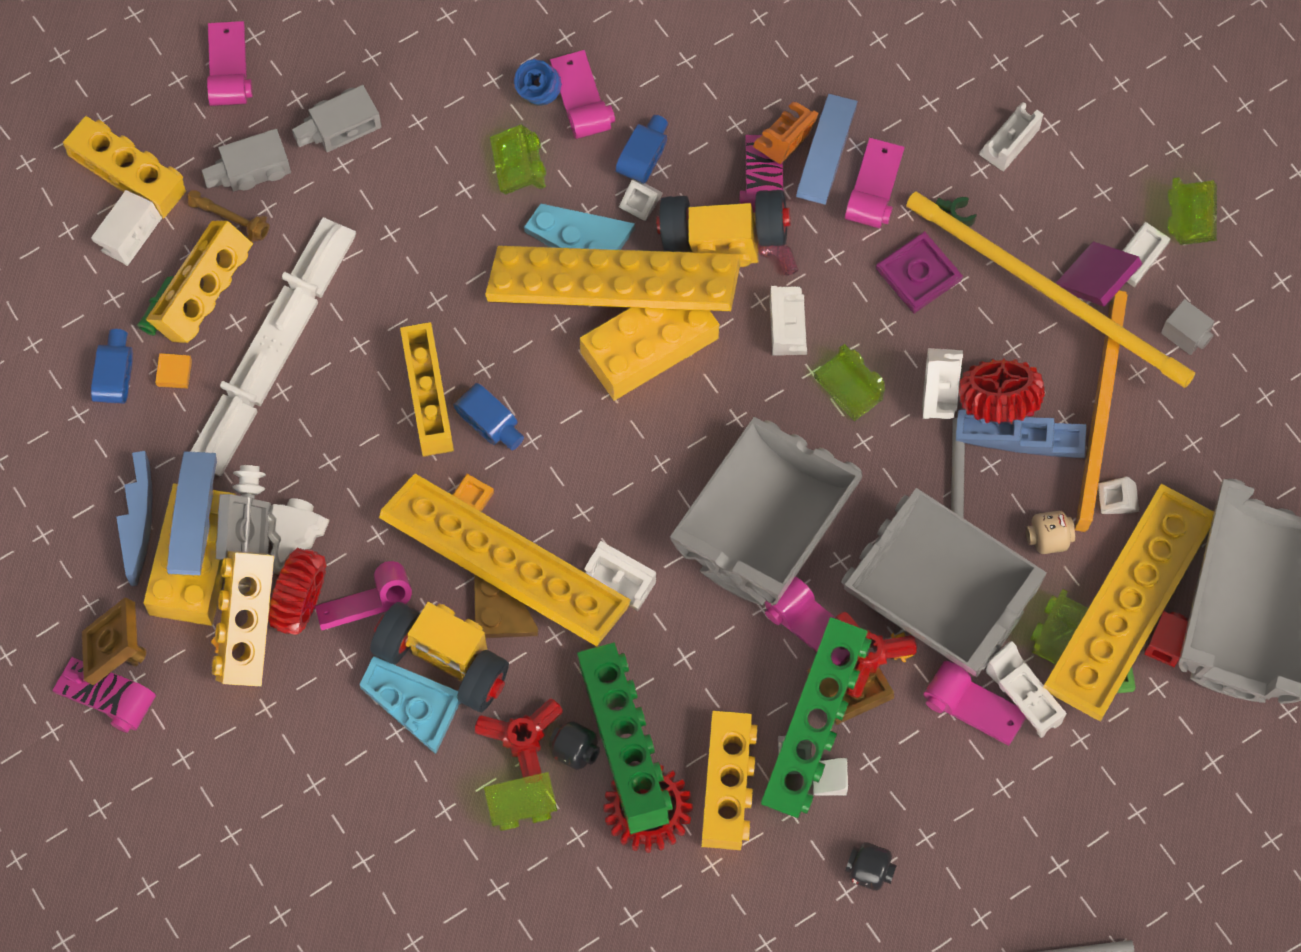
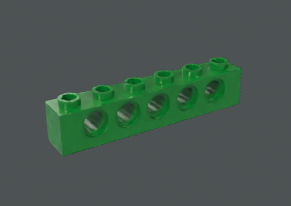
(777, 793)
(640, 810)

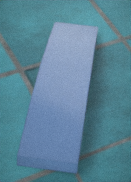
(826, 149)
(1029, 436)
(191, 513)
(136, 526)

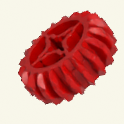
(1001, 391)
(297, 591)
(664, 831)

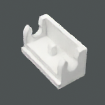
(1012, 137)
(127, 227)
(787, 321)
(941, 383)
(621, 574)
(1033, 699)

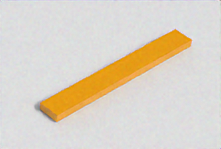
(1100, 418)

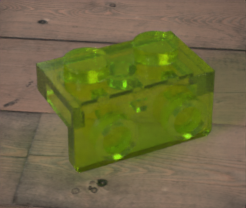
(1193, 211)

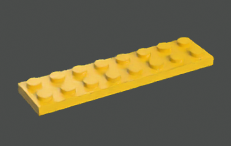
(614, 278)
(505, 559)
(1130, 602)

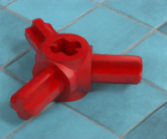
(883, 650)
(533, 725)

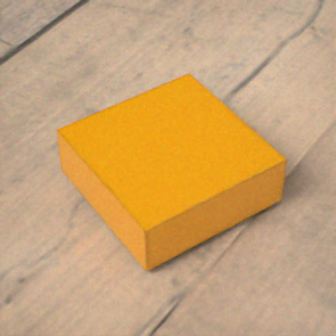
(173, 371)
(474, 492)

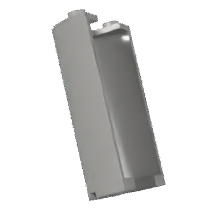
(1247, 602)

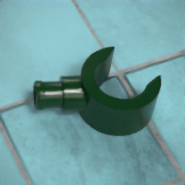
(950, 207)

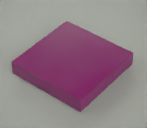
(919, 272)
(1099, 273)

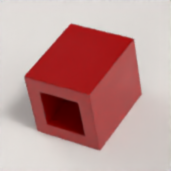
(1168, 638)

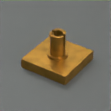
(111, 642)

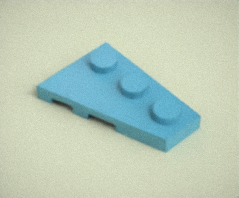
(576, 229)
(412, 700)

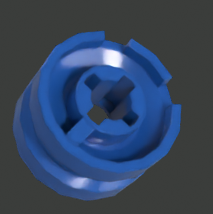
(549, 80)

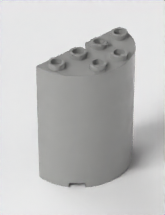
(764, 512)
(944, 581)

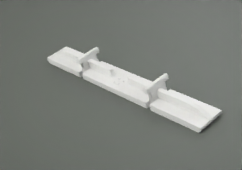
(274, 342)

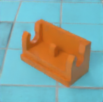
(786, 133)

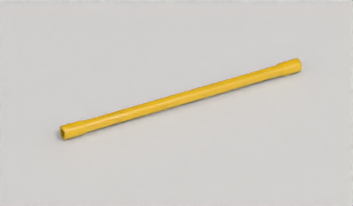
(1167, 365)

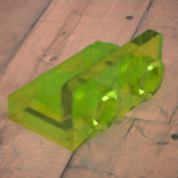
(517, 159)
(851, 382)
(1059, 627)
(520, 800)

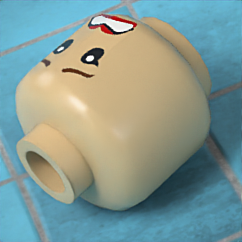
(1051, 532)

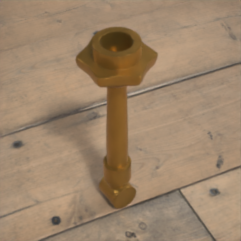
(256, 228)

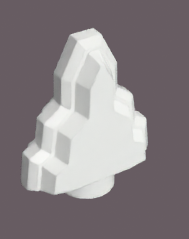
(293, 528)

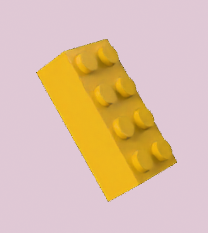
(644, 344)
(186, 596)

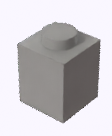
(1188, 328)

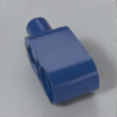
(643, 150)
(112, 369)
(488, 417)

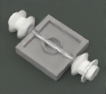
(243, 519)

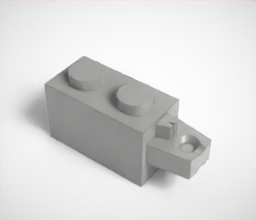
(339, 120)
(249, 162)

